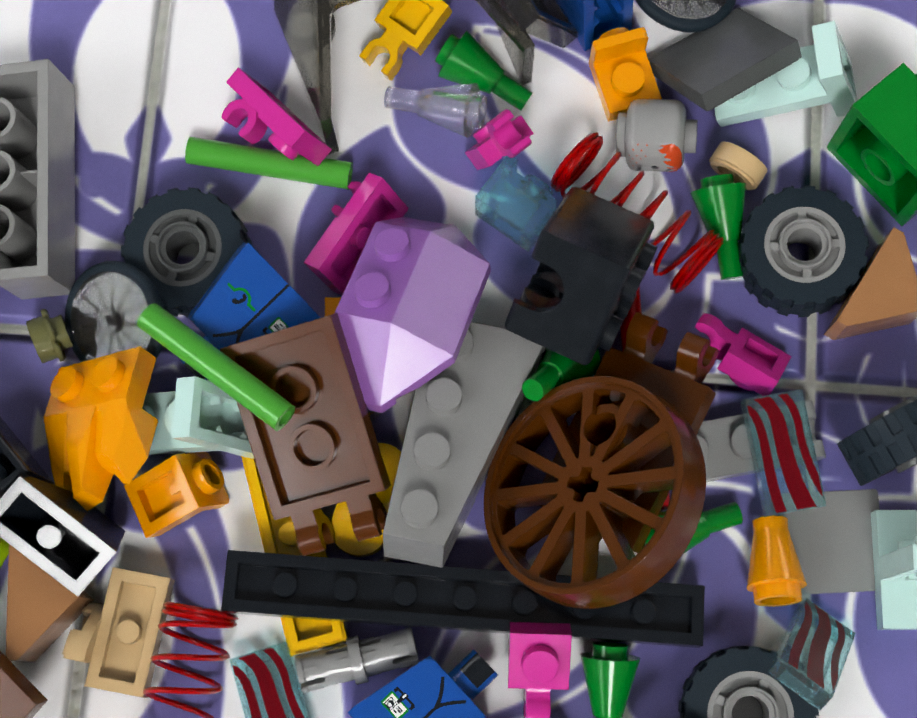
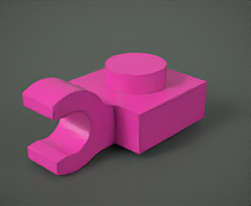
(499, 138)
(744, 356)
(539, 662)

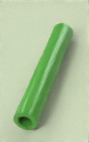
(267, 163)
(216, 366)

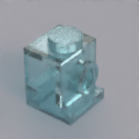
(515, 204)

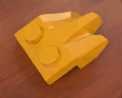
(99, 423)

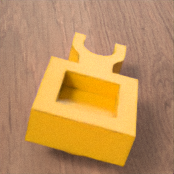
(405, 25)

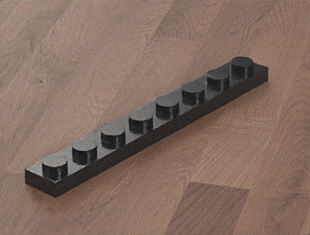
(447, 599)

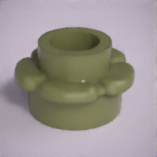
(49, 336)

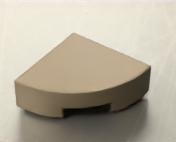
(81, 642)

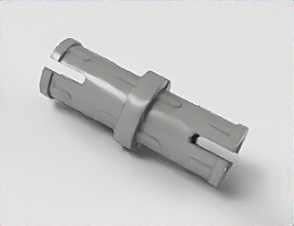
(356, 660)

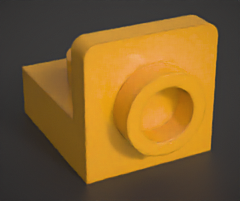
(622, 70)
(176, 492)

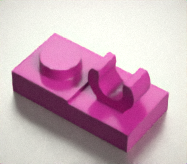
(264, 109)
(345, 238)

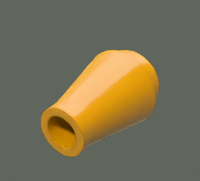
(774, 564)

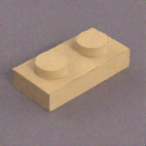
(129, 632)

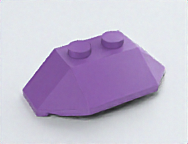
(409, 305)

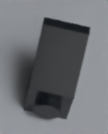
(57, 531)

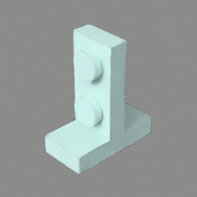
(816, 79)
(196, 420)
(895, 568)

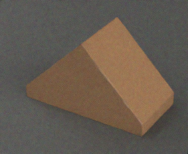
(883, 294)
(36, 609)

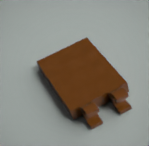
(680, 388)
(327, 445)

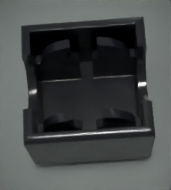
(586, 276)

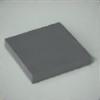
(725, 59)

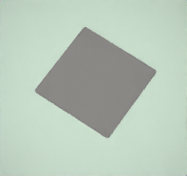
(836, 542)

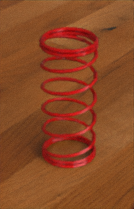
(704, 248)
(203, 618)

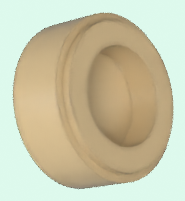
(737, 161)

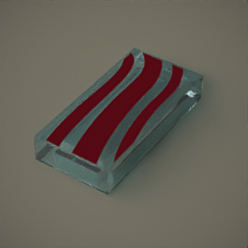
(783, 453)
(812, 654)
(269, 684)

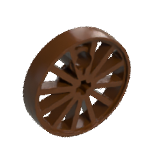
(594, 491)

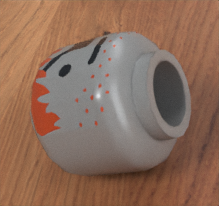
(655, 135)

